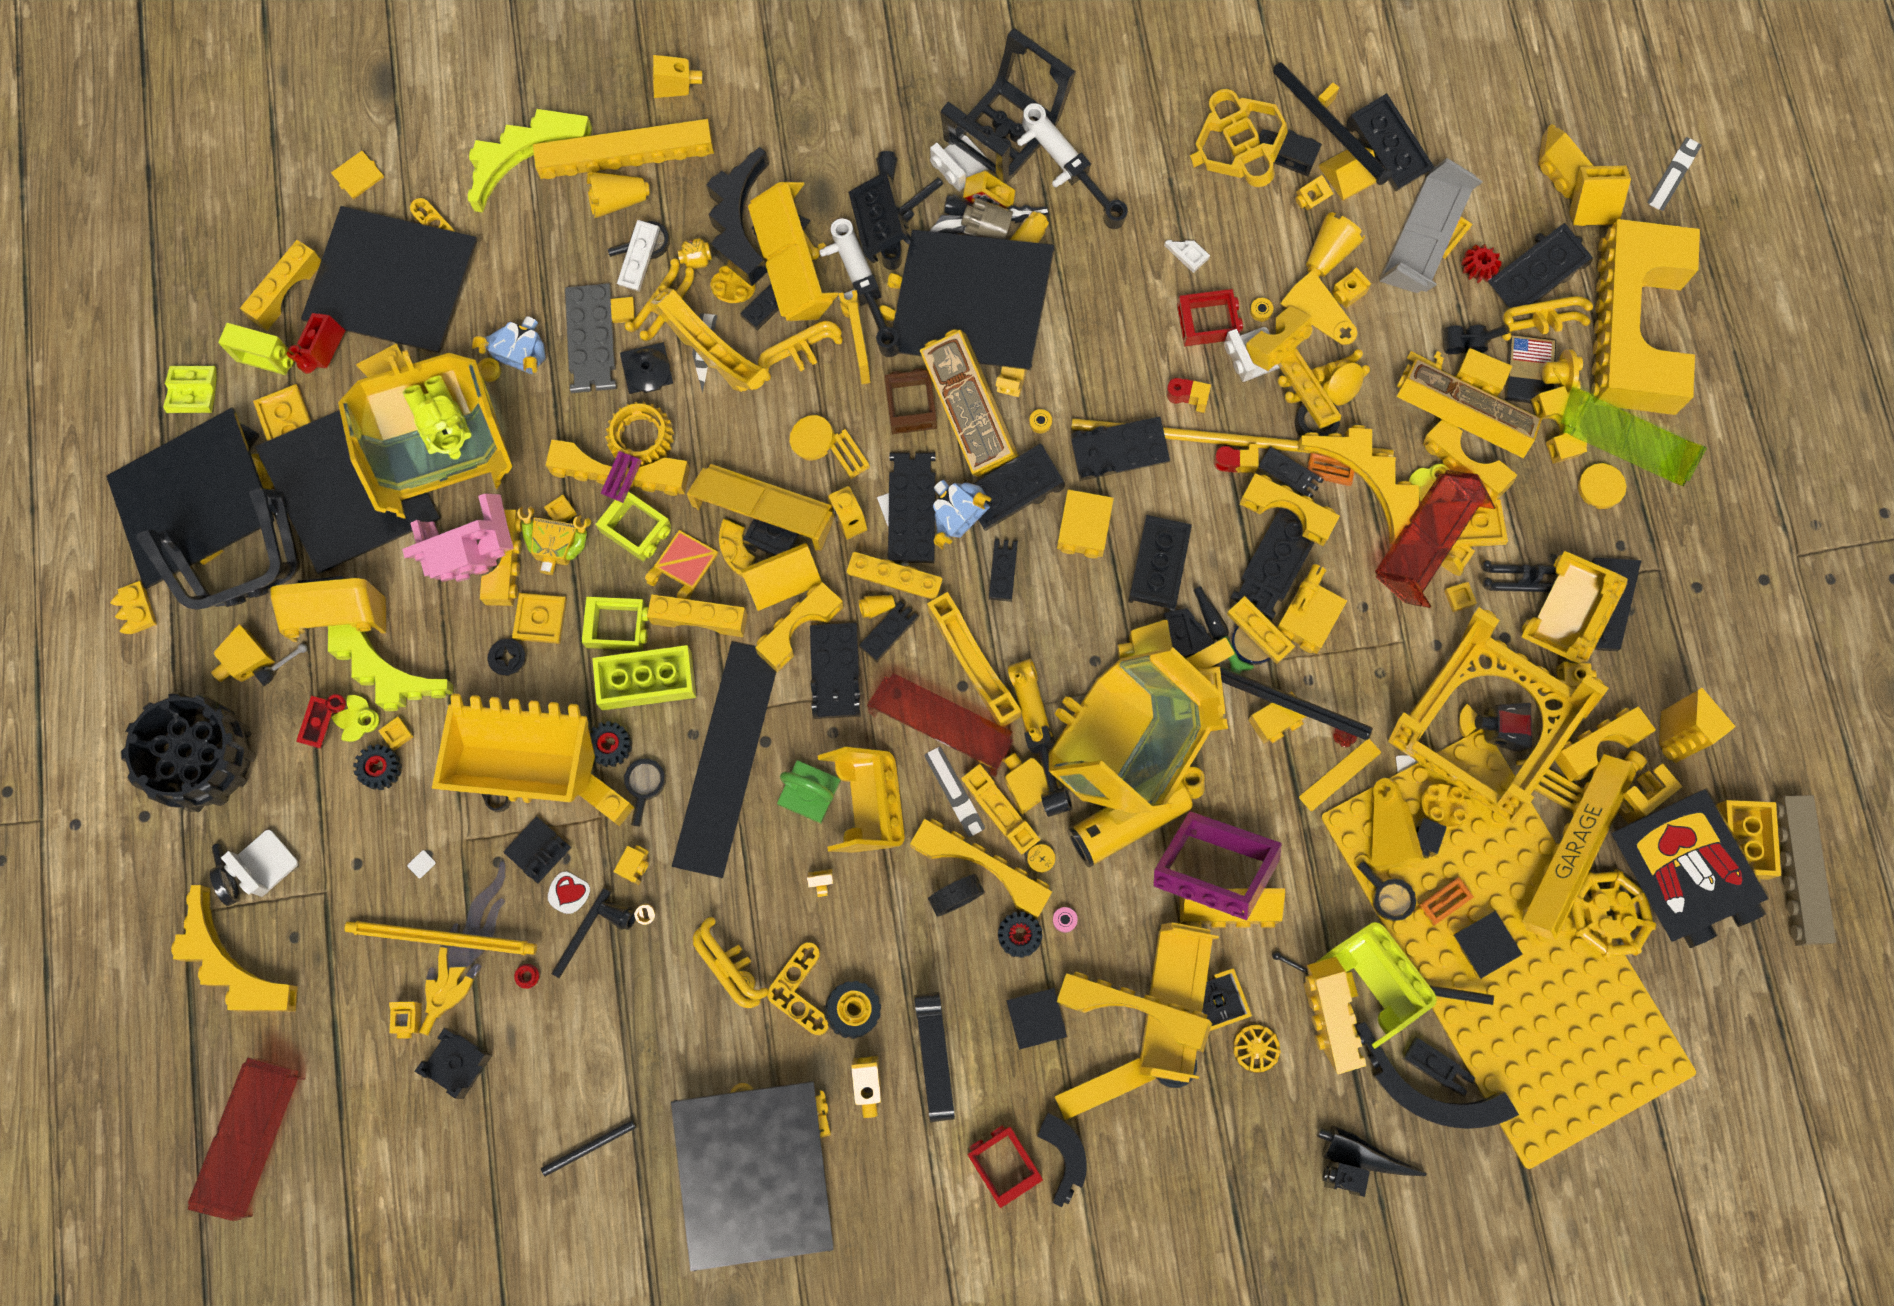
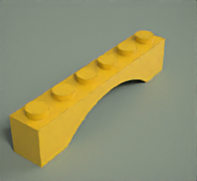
(663, 475)
(982, 676)
(938, 843)
(1084, 995)

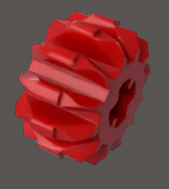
(1481, 263)

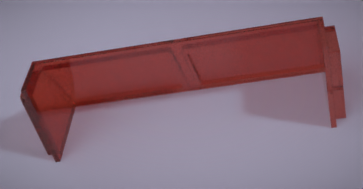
(1431, 535)
(942, 721)
(243, 1139)

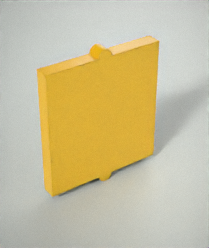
(357, 174)

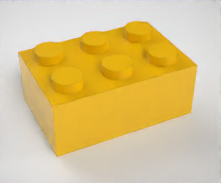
(1756, 832)

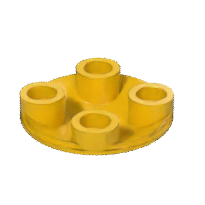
(730, 287)
(1344, 383)
(1445, 805)

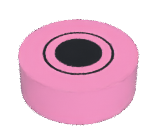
(1065, 919)

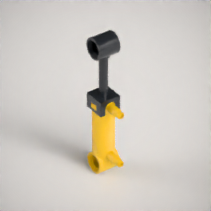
(1038, 734)

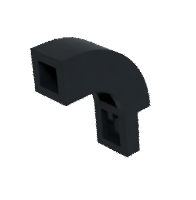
(1073, 1153)

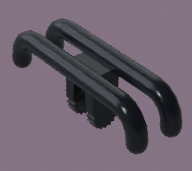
(1526, 577)

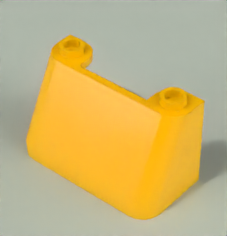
(1576, 608)

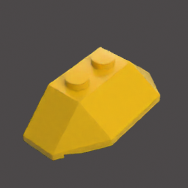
(1561, 160)

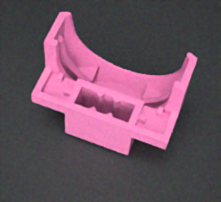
(456, 551)

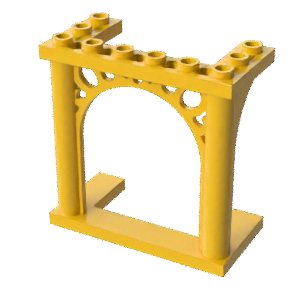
(1475, 642)

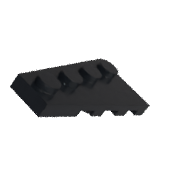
(1615, 629)

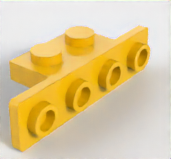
(894, 575)

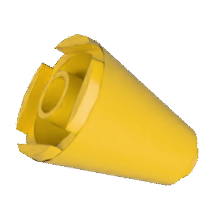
(614, 192)
(1333, 244)

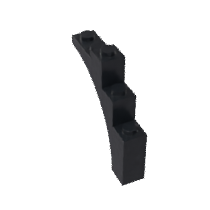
(727, 217)

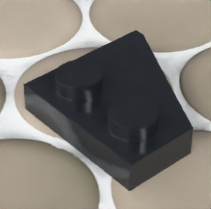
(1186, 633)

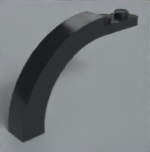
(1470, 1115)

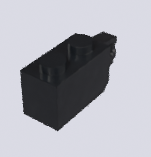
(1296, 151)

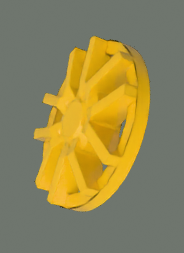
(1256, 1048)

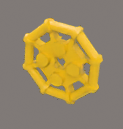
(1625, 914)

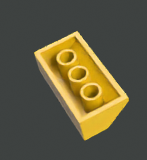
(1692, 726)
(1266, 912)

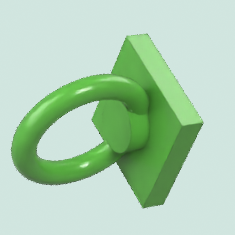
(808, 791)

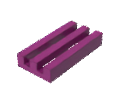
(618, 474)

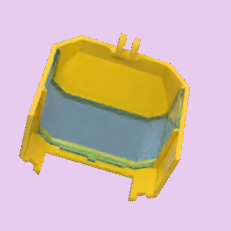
(388, 445)
(1136, 732)

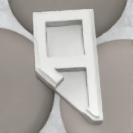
(1188, 253)

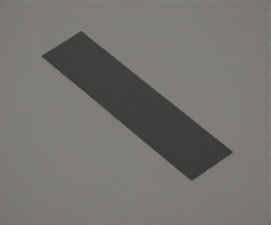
(725, 763)

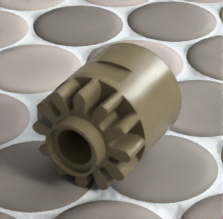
(986, 220)

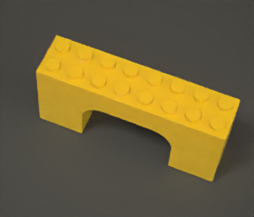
(1626, 367)

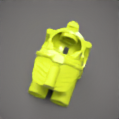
(435, 413)

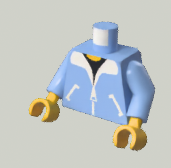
(515, 345)
(957, 509)

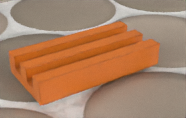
(1330, 477)
(1429, 913)

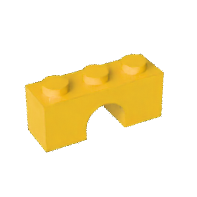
(1291, 329)
(1552, 406)

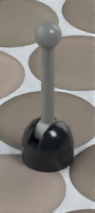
(266, 674)

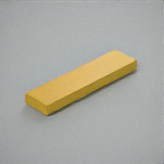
(1309, 389)

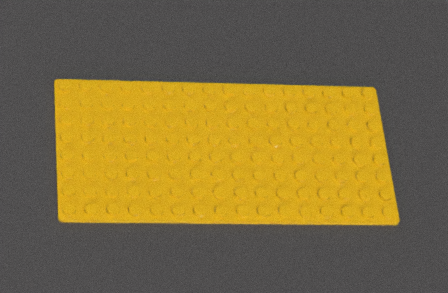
(1567, 1028)

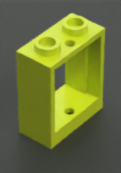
(256, 349)
(617, 511)
(591, 620)

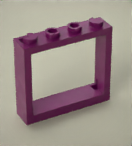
(1226, 837)

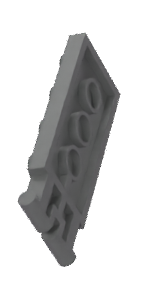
(590, 337)

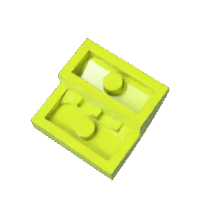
(190, 389)

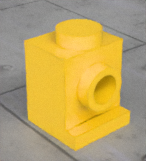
(1320, 190)
(1358, 288)
(1568, 672)
(632, 864)

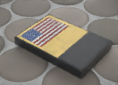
(1527, 358)

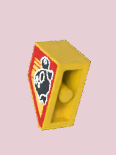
(989, 189)

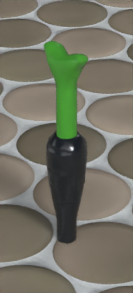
(1218, 628)

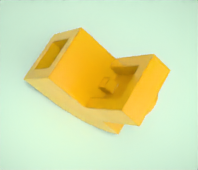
(1011, 381)

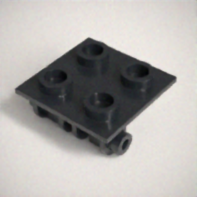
(537, 850)

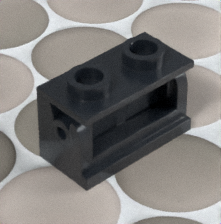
(1346, 1177)

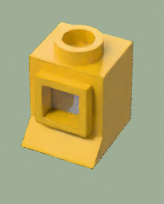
(405, 1019)

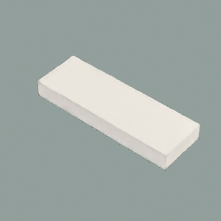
(638, 255)

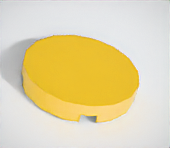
(812, 437)
(1602, 486)

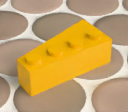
(1334, 1015)

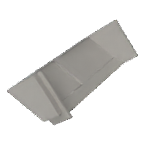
(1429, 227)

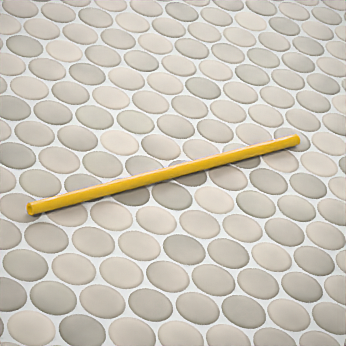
(1214, 437)

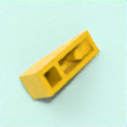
(606, 800)

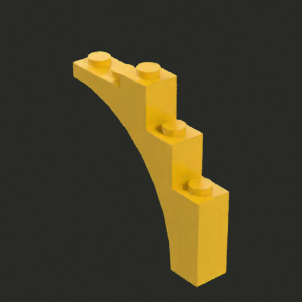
(692, 331)
(1378, 471)
(219, 968)

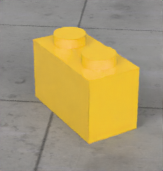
(1483, 372)
(1274, 720)

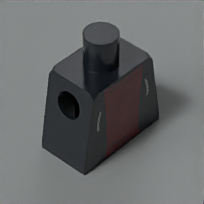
(1507, 726)

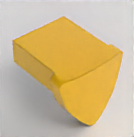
(1457, 559)

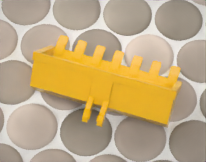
(514, 751)

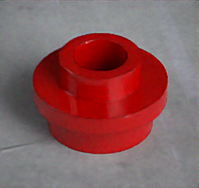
(519, 976)

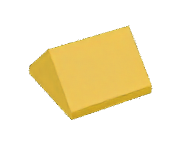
(1347, 174)

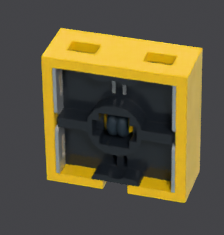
(1224, 1000)

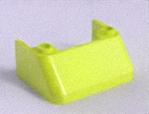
(1388, 976)

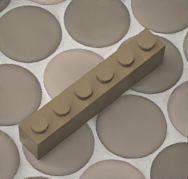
(1804, 871)

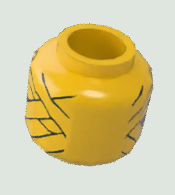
(695, 253)

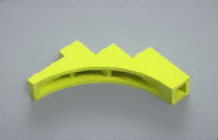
(516, 144)
(369, 668)

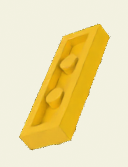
(1260, 630)

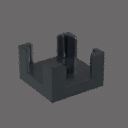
(769, 538)
(454, 1063)

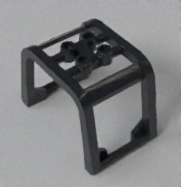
(950, 115)
(278, 572)

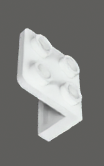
(956, 163)
(1236, 347)
(261, 864)

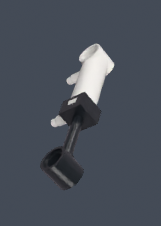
(1074, 165)
(862, 281)

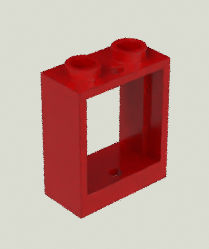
(1207, 299)
(1018, 1189)

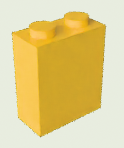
(1599, 195)
(1085, 524)
(1313, 626)

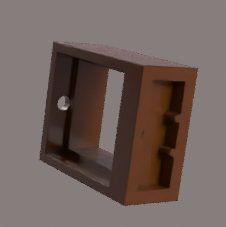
(915, 422)

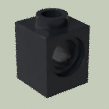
(1430, 836)

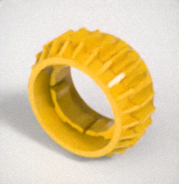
(643, 412)

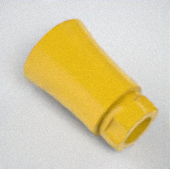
(1031, 229)

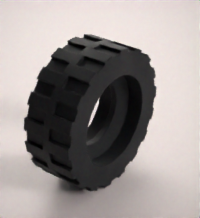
(956, 895)

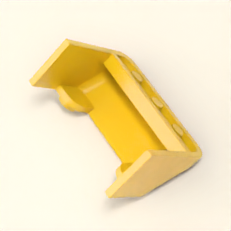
(328, 604)
(874, 799)

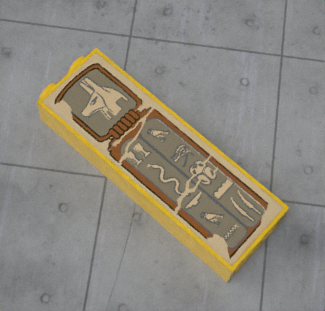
(968, 402)
(1468, 407)

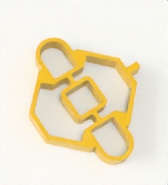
(1247, 150)

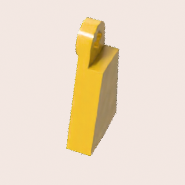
(1315, 300)
(1393, 829)

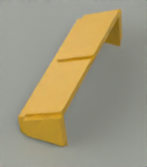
(788, 254)
(763, 502)
(1180, 979)

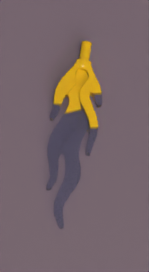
(453, 960)

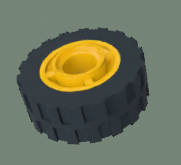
(838, 1016)

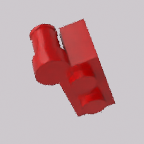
(317, 343)
(318, 719)

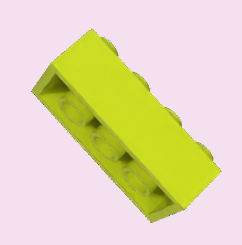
(644, 677)

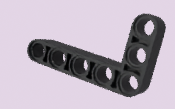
(934, 1057)

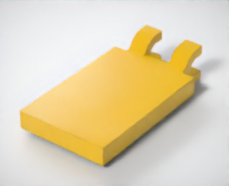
(853, 314)

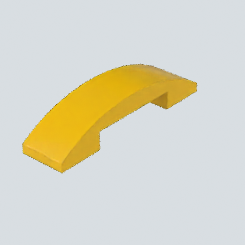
(999, 809)
(1101, 1089)

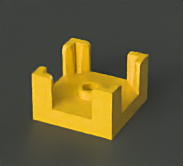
(1654, 795)

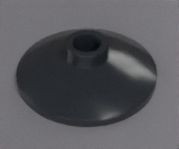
(651, 378)

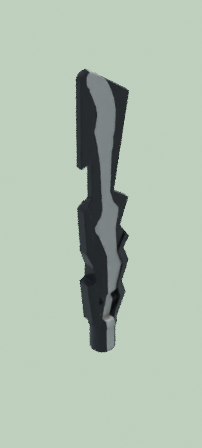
(952, 223)

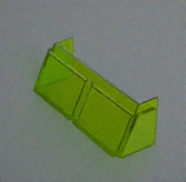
(1630, 437)

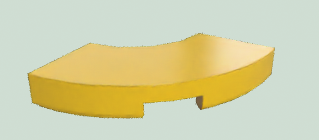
(733, 547)

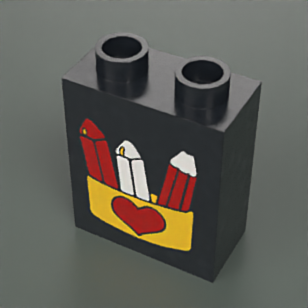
(1692, 868)

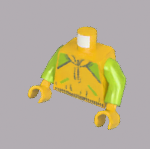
(553, 540)

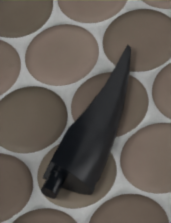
(1353, 1151)

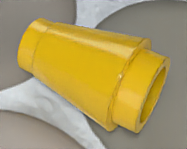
(875, 605)

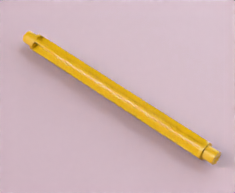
(441, 937)

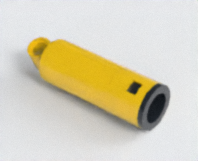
(1115, 829)

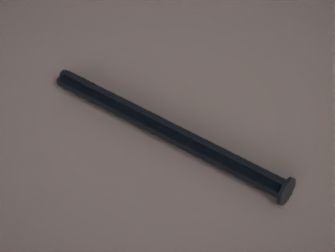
(1332, 124)
(1295, 704)

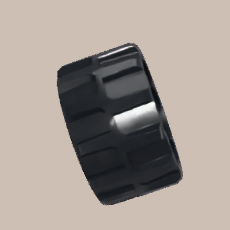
(147, 742)

